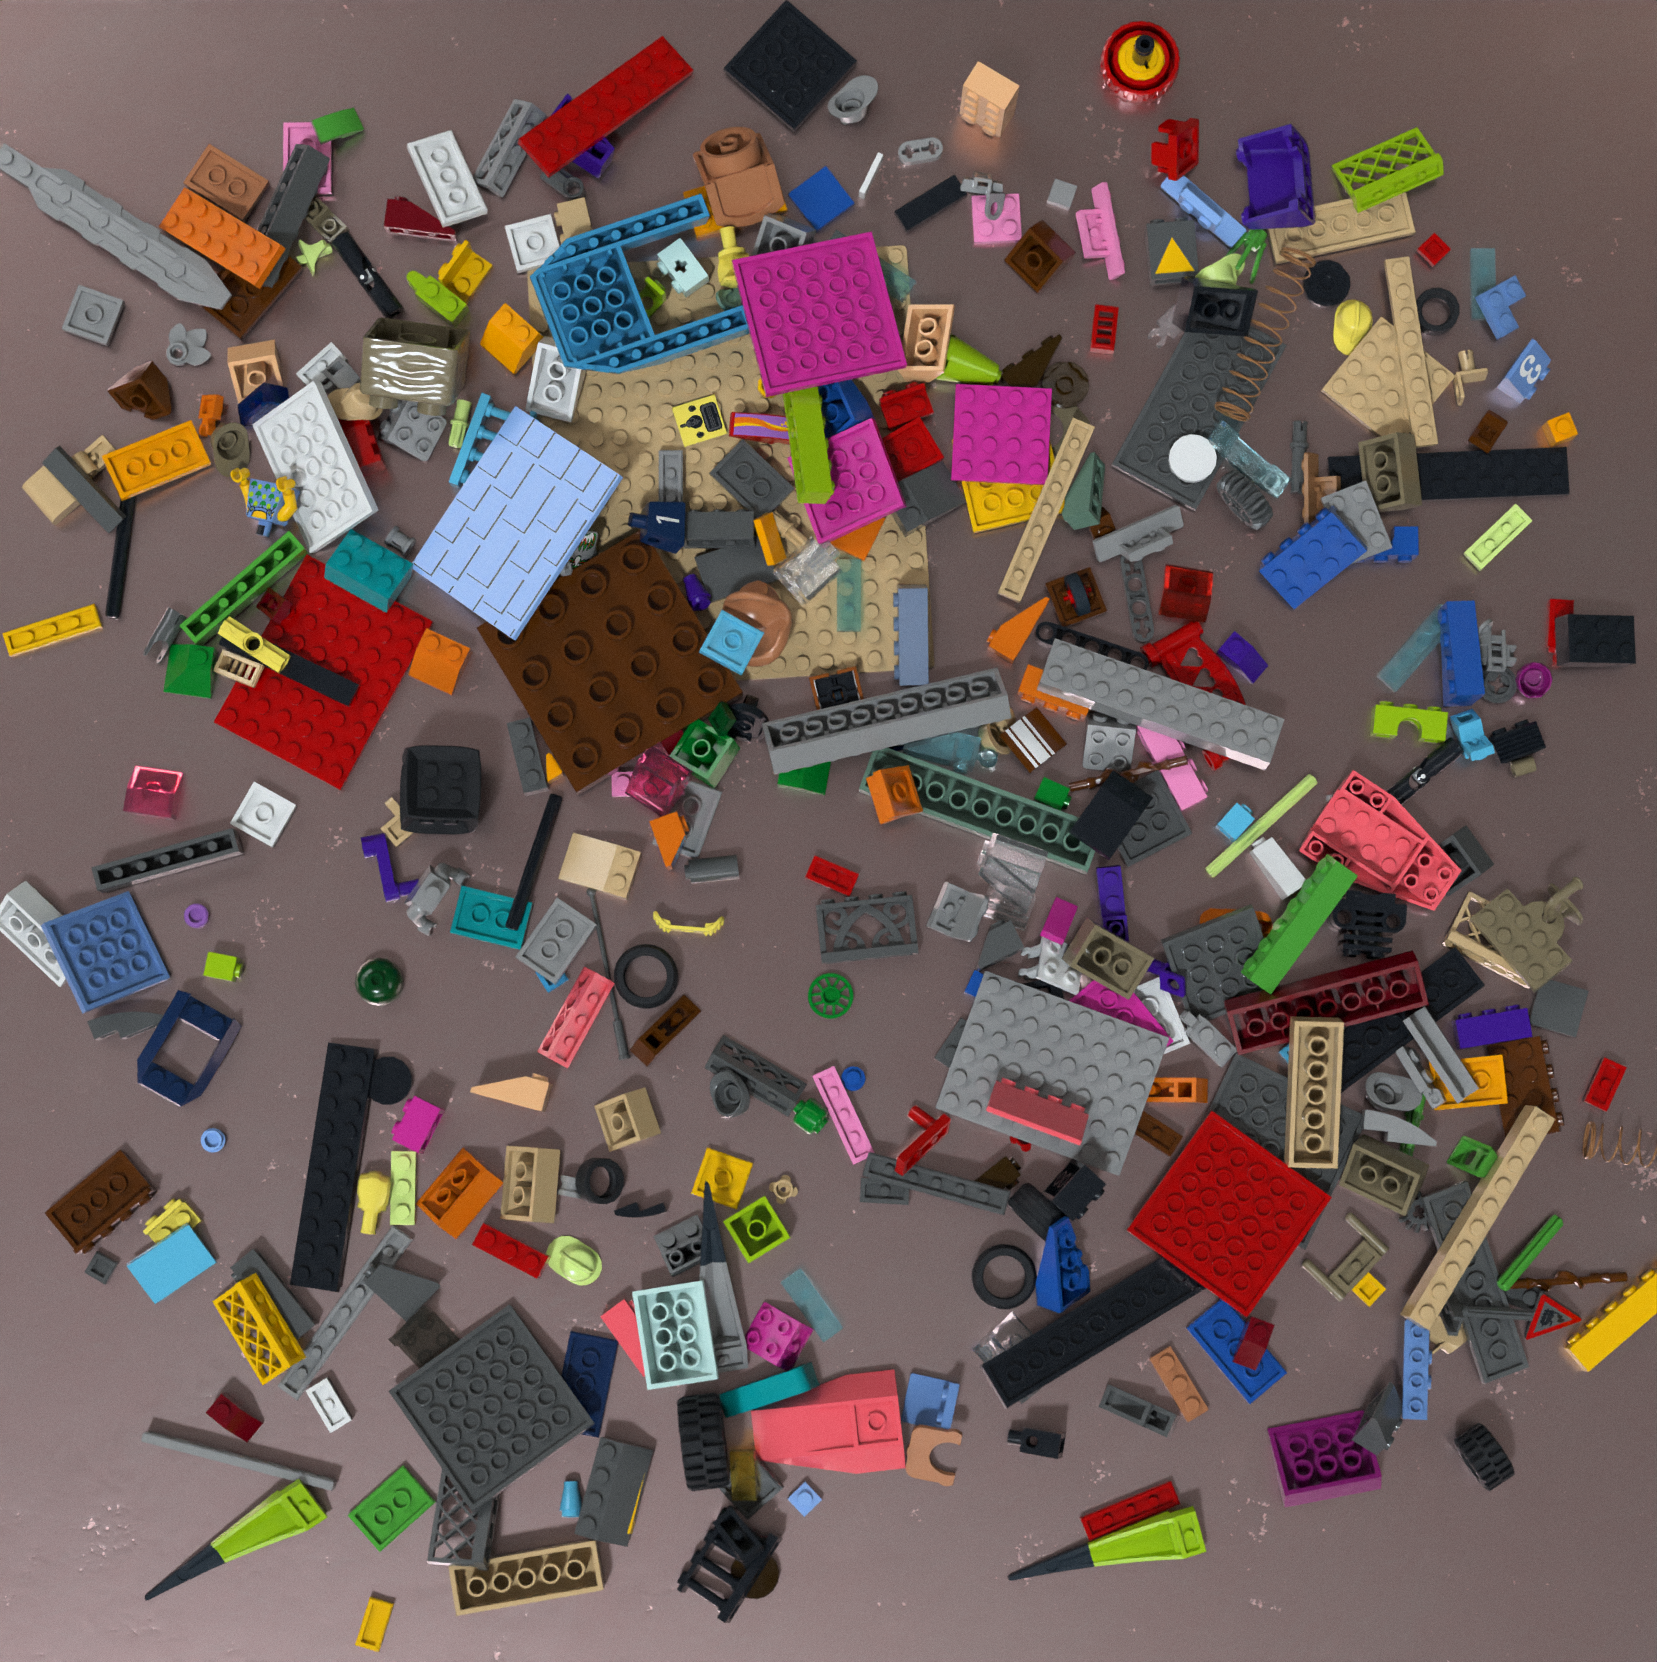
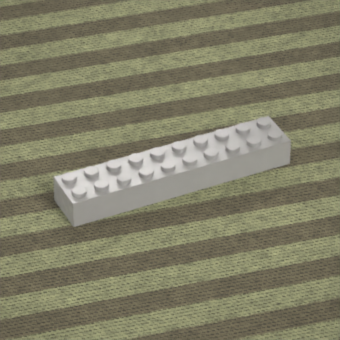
(1160, 704)
(886, 720)

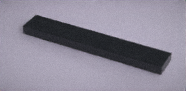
(307, 674)

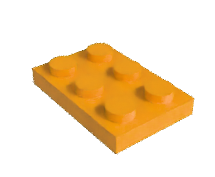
(1489, 1076)

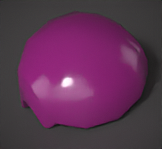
(1533, 680)

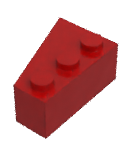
(364, 445)

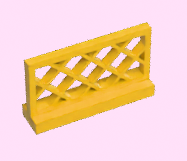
(268, 1324)

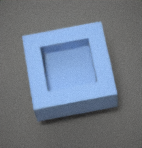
(804, 1499)

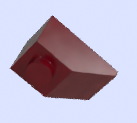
(1253, 1342)
(234, 1417)

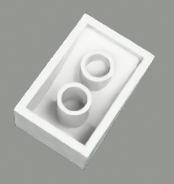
(553, 387)

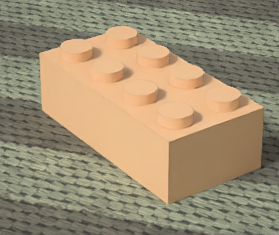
(988, 100)

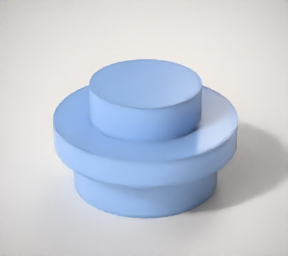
(213, 1140)

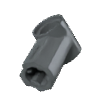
(563, 182)

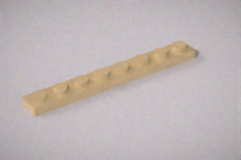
(1410, 351)
(1046, 510)

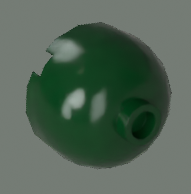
(379, 981)

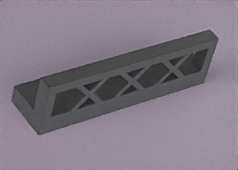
(769, 1091)

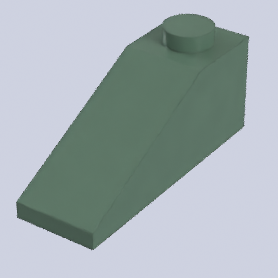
(1084, 498)

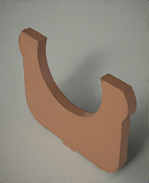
(922, 1441)

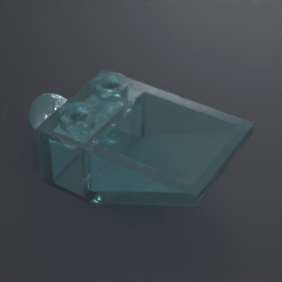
(952, 750)

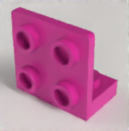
(777, 1337)

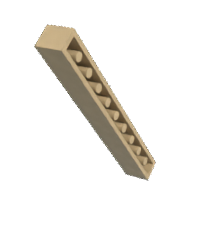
(1477, 1217)

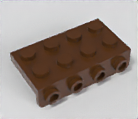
(249, 302)
(1528, 1080)
(100, 1203)

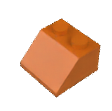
(439, 661)

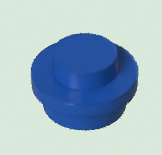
(853, 1078)

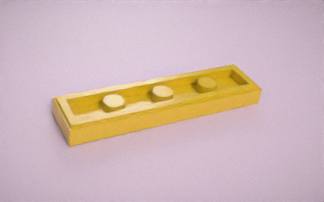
(52, 630)

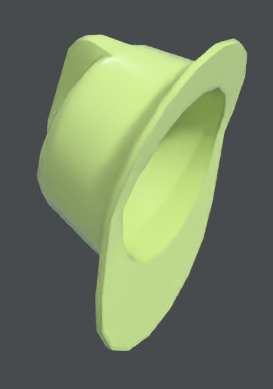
(1223, 270)
(574, 1260)

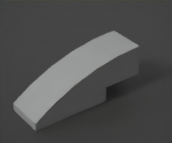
(1395, 1128)

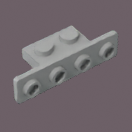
(1140, 537)

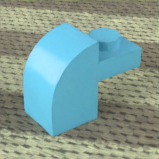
(1470, 735)

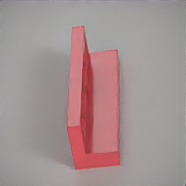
(576, 1017)

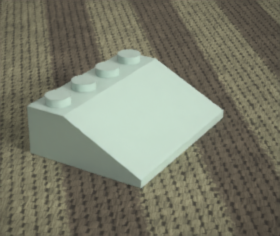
(675, 1335)

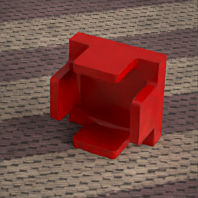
(1182, 149)

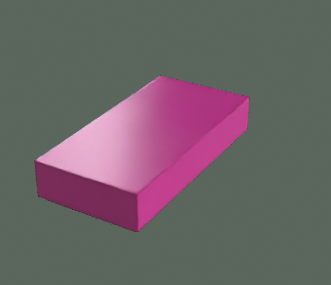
(1058, 920)

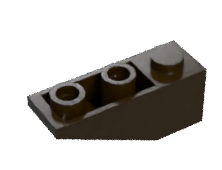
(1033, 366)

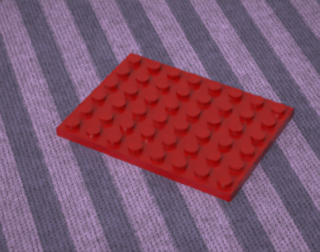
(345, 638)

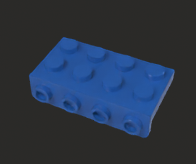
(1312, 557)

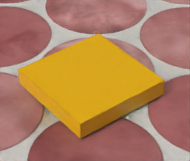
(725, 1175)

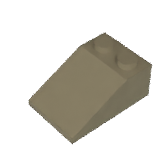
(1107, 958)

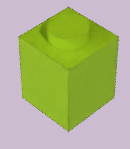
(223, 967)

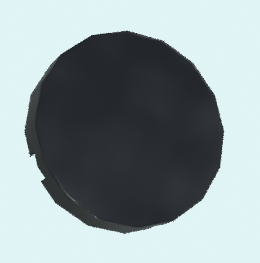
(1327, 284)
(390, 1081)

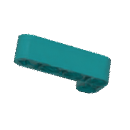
(769, 1390)

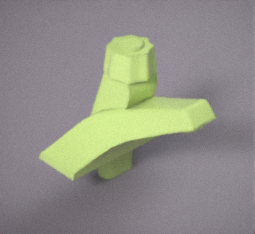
(312, 252)

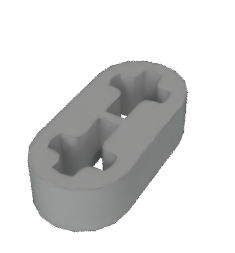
(919, 145)

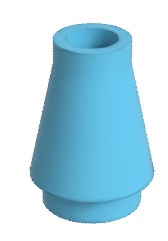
(571, 1500)

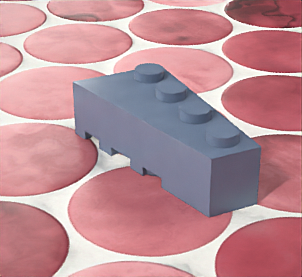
(912, 634)

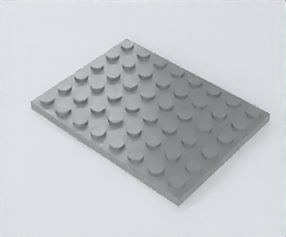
(1061, 1054)

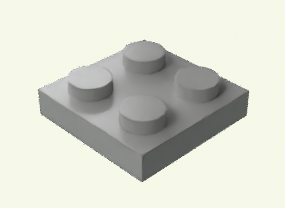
(93, 315)

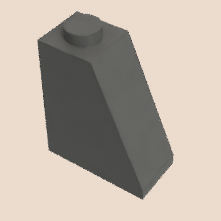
(400, 1288)

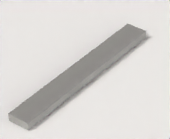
(342, 1316)
(238, 1460)

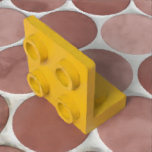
(464, 271)

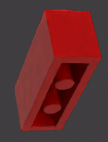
(511, 1250)

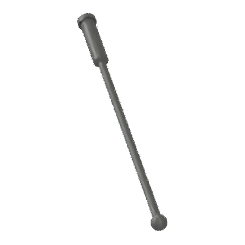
(617, 1023)

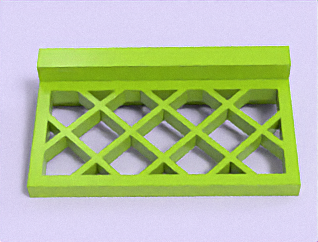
(1396, 181)

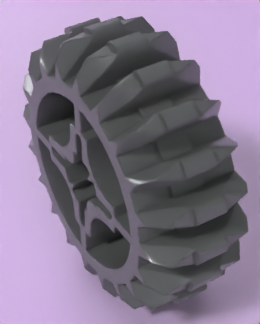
(1244, 499)

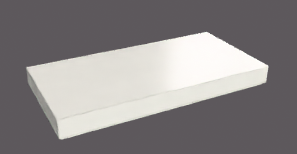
(447, 178)

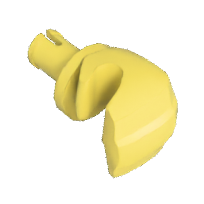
(729, 253)
(373, 1198)

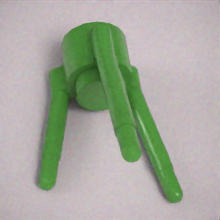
(1253, 240)

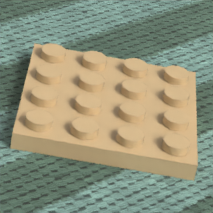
(1372, 384)

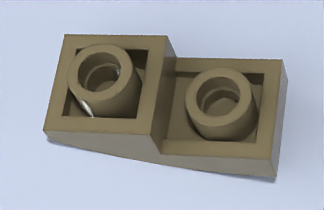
(324, 221)

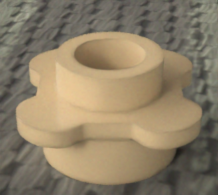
(776, 1188)

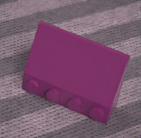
(1321, 1460)

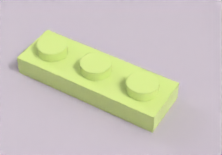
(1497, 537)
(403, 1188)

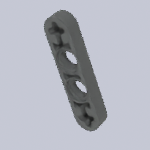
(1137, 596)

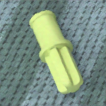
(459, 423)

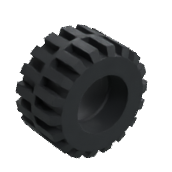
(1484, 1456)

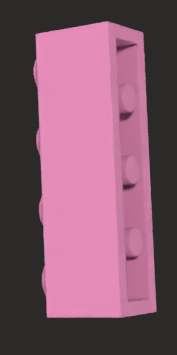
(1180, 780)

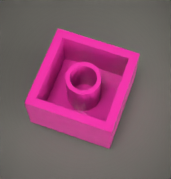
(417, 1124)

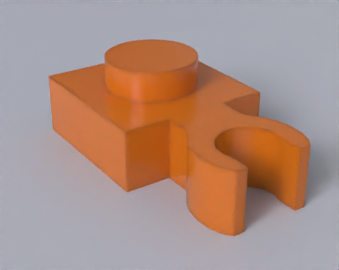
(210, 411)

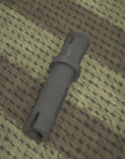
(1299, 447)

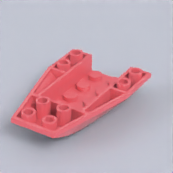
(1380, 844)
(837, 1426)

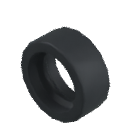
(1453, 304)
(616, 1181)

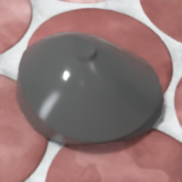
(729, 1094)

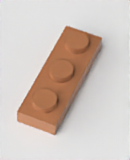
(1178, 1384)

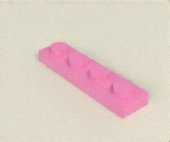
(843, 1114)

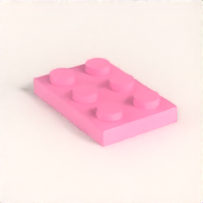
(304, 134)

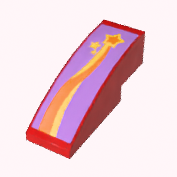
(759, 427)

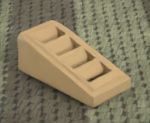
(224, 662)

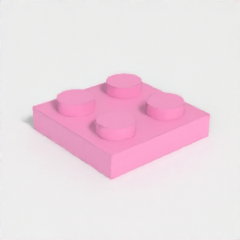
(1004, 229)

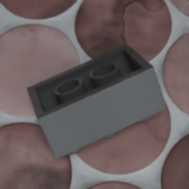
(999, 944)

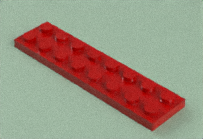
(605, 106)

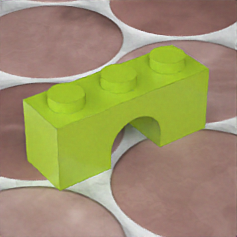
(1429, 722)

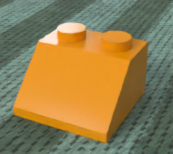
(510, 338)

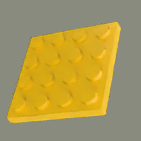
(1001, 503)

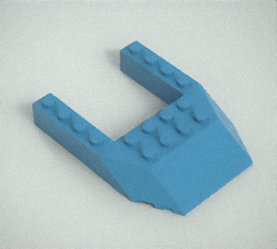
(597, 307)

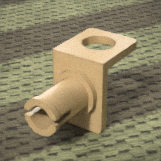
(1468, 374)

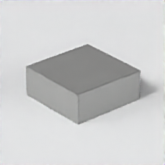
(1062, 194)

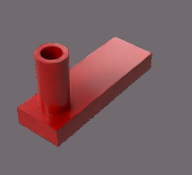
(934, 1132)

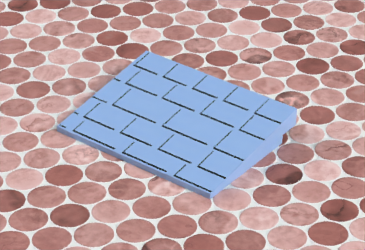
(516, 522)

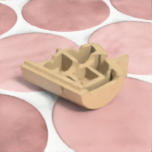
(1447, 1343)

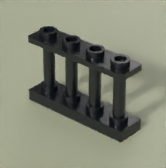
(740, 1586)

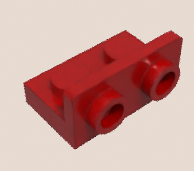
(905, 405)

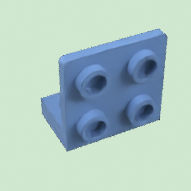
(930, 1401)

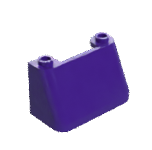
(1277, 179)

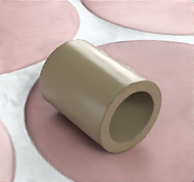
(1523, 766)

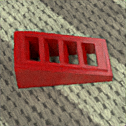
(1098, 347)

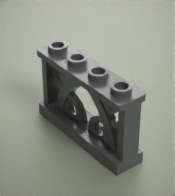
(896, 945)

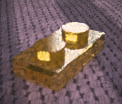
(743, 1475)

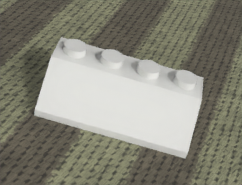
(21, 921)

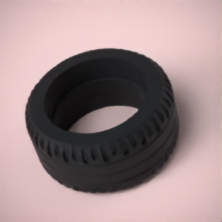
(620, 972)
(1035, 1209)
(1029, 1283)

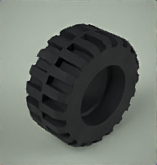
(703, 1442)

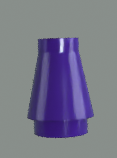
(696, 593)

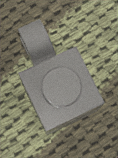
(339, 375)

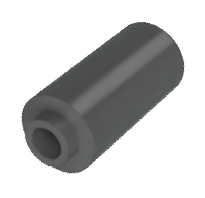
(712, 869)

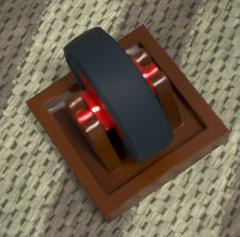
(1076, 597)

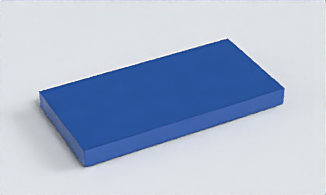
(1219, 1334)

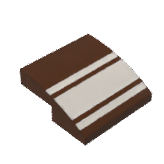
(1033, 739)

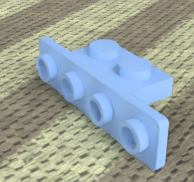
(1204, 209)

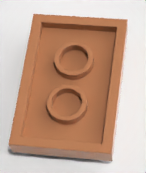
(226, 182)

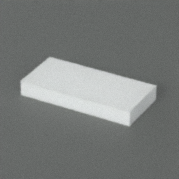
(870, 176)

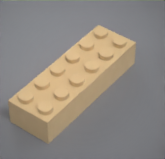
(1313, 1092)
(528, 1577)

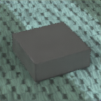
(101, 1267)

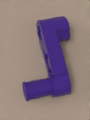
(377, 846)

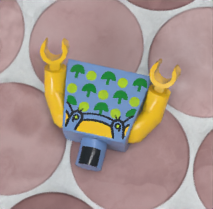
(267, 501)

